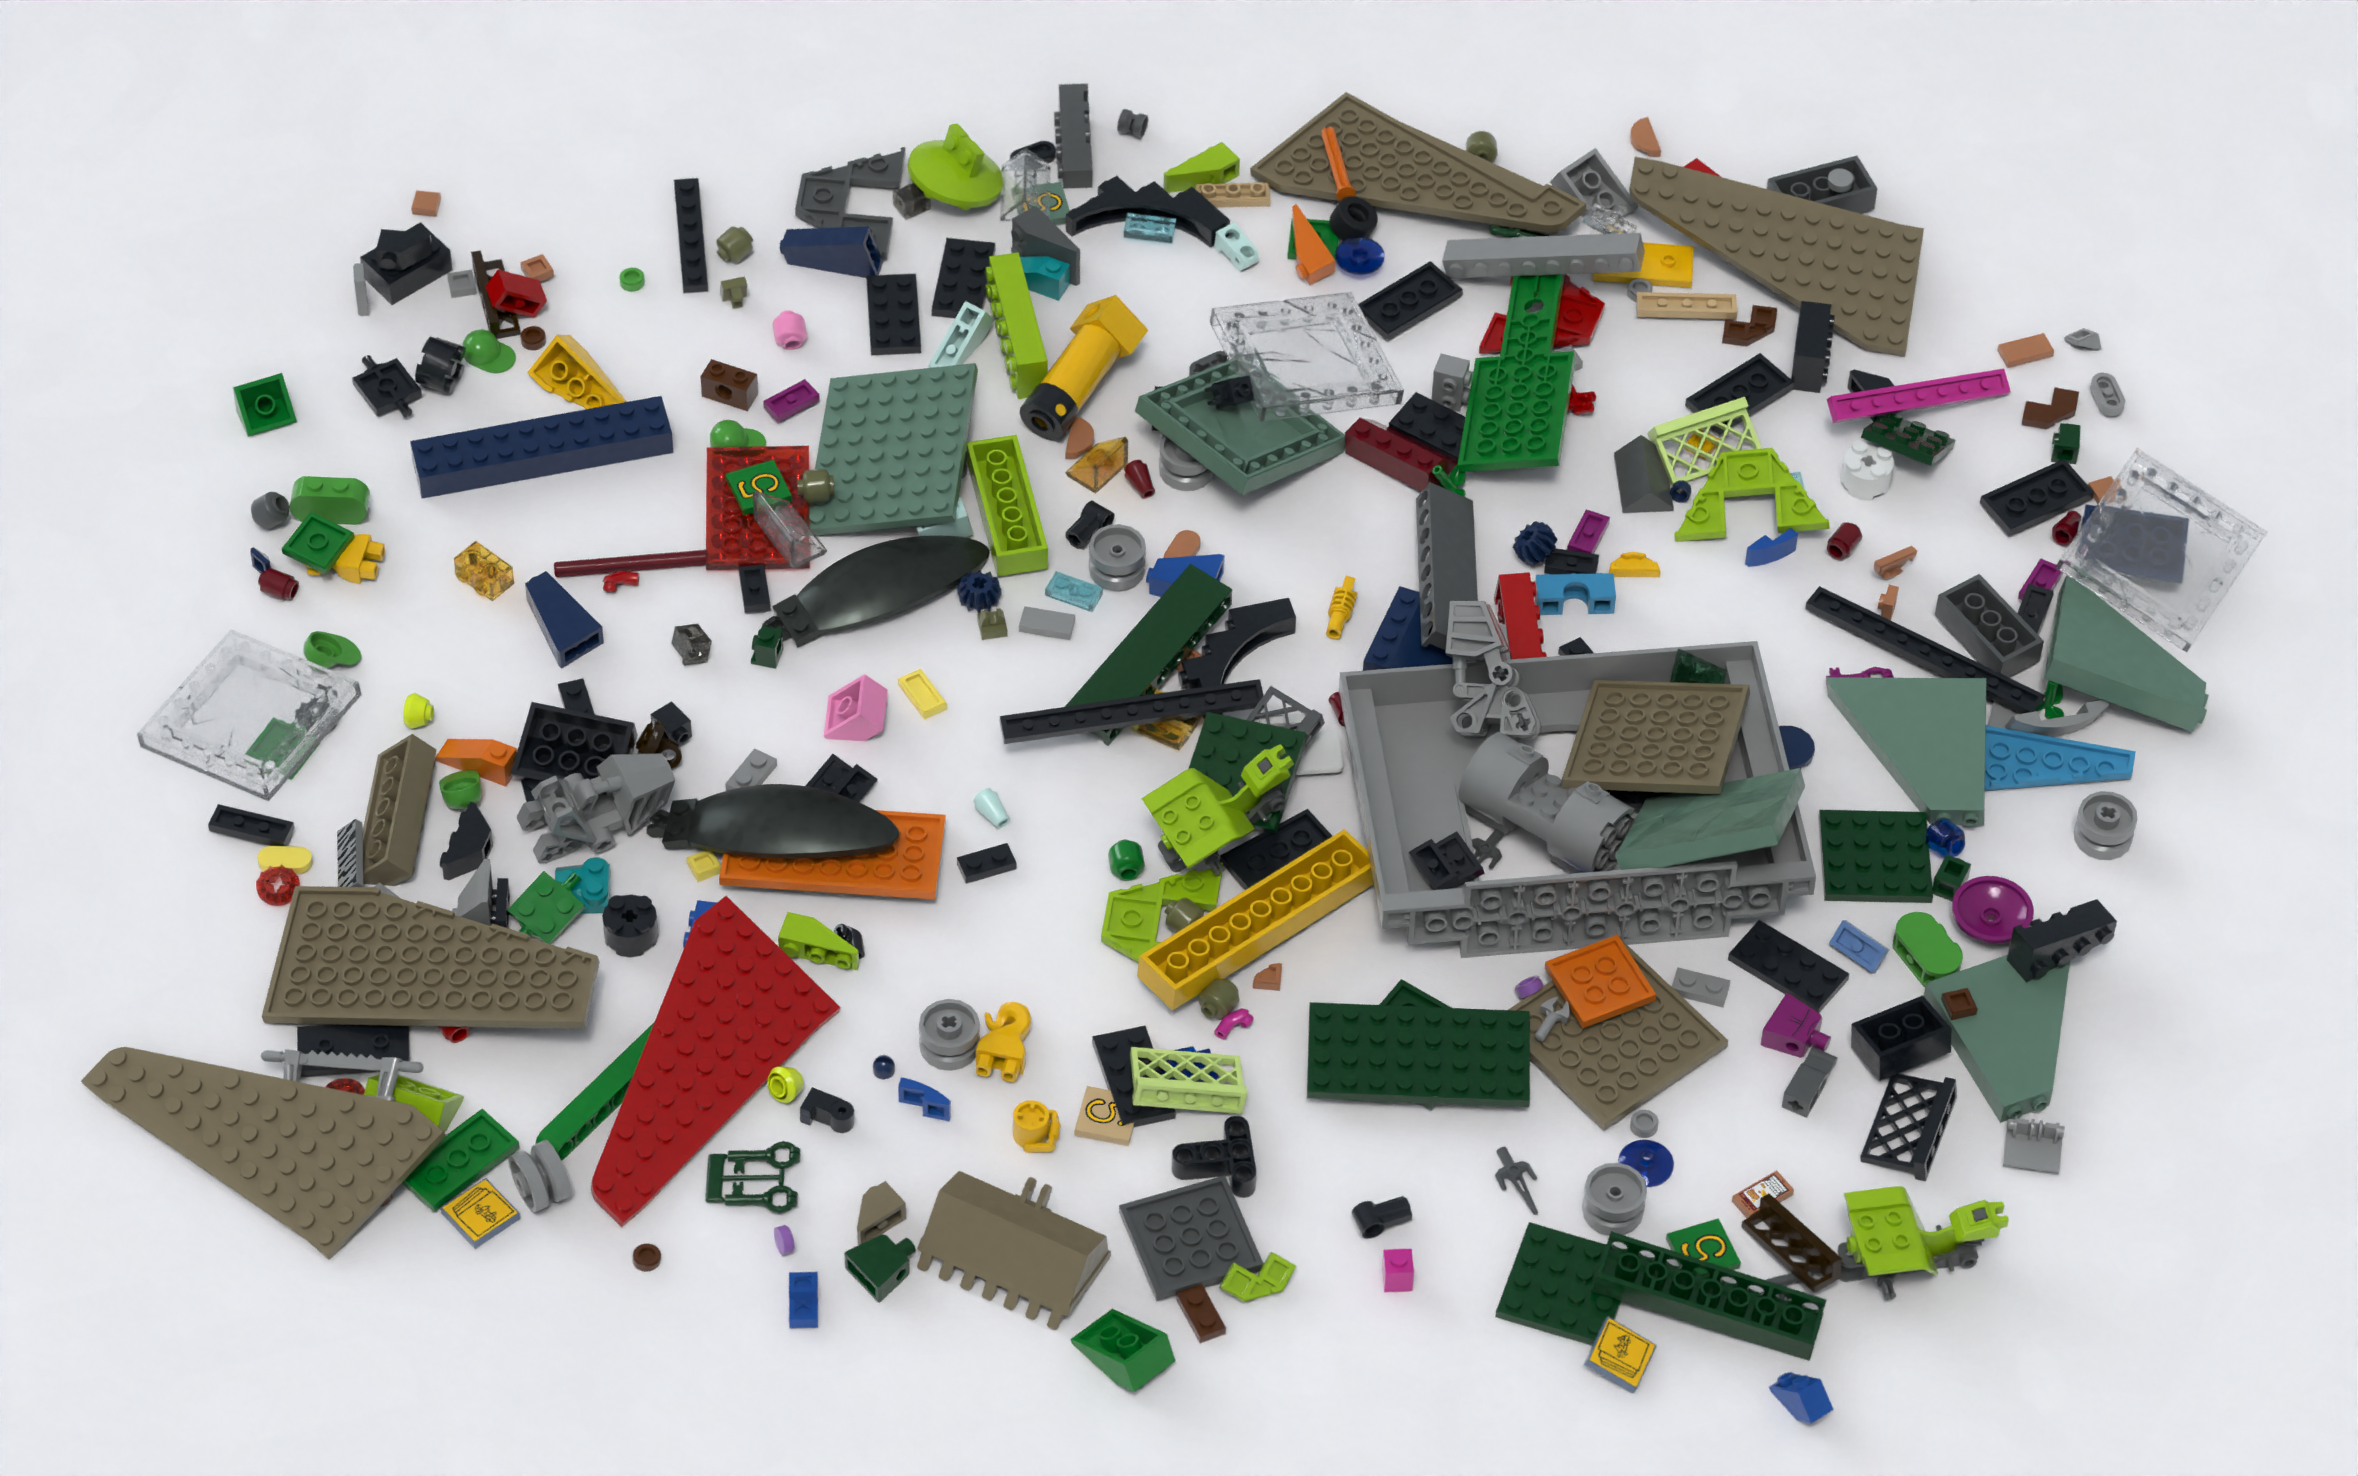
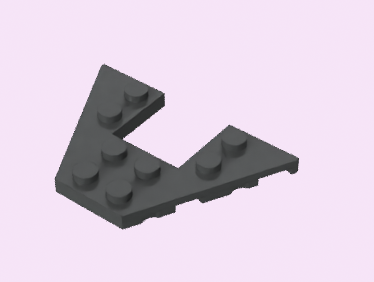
(825, 194)

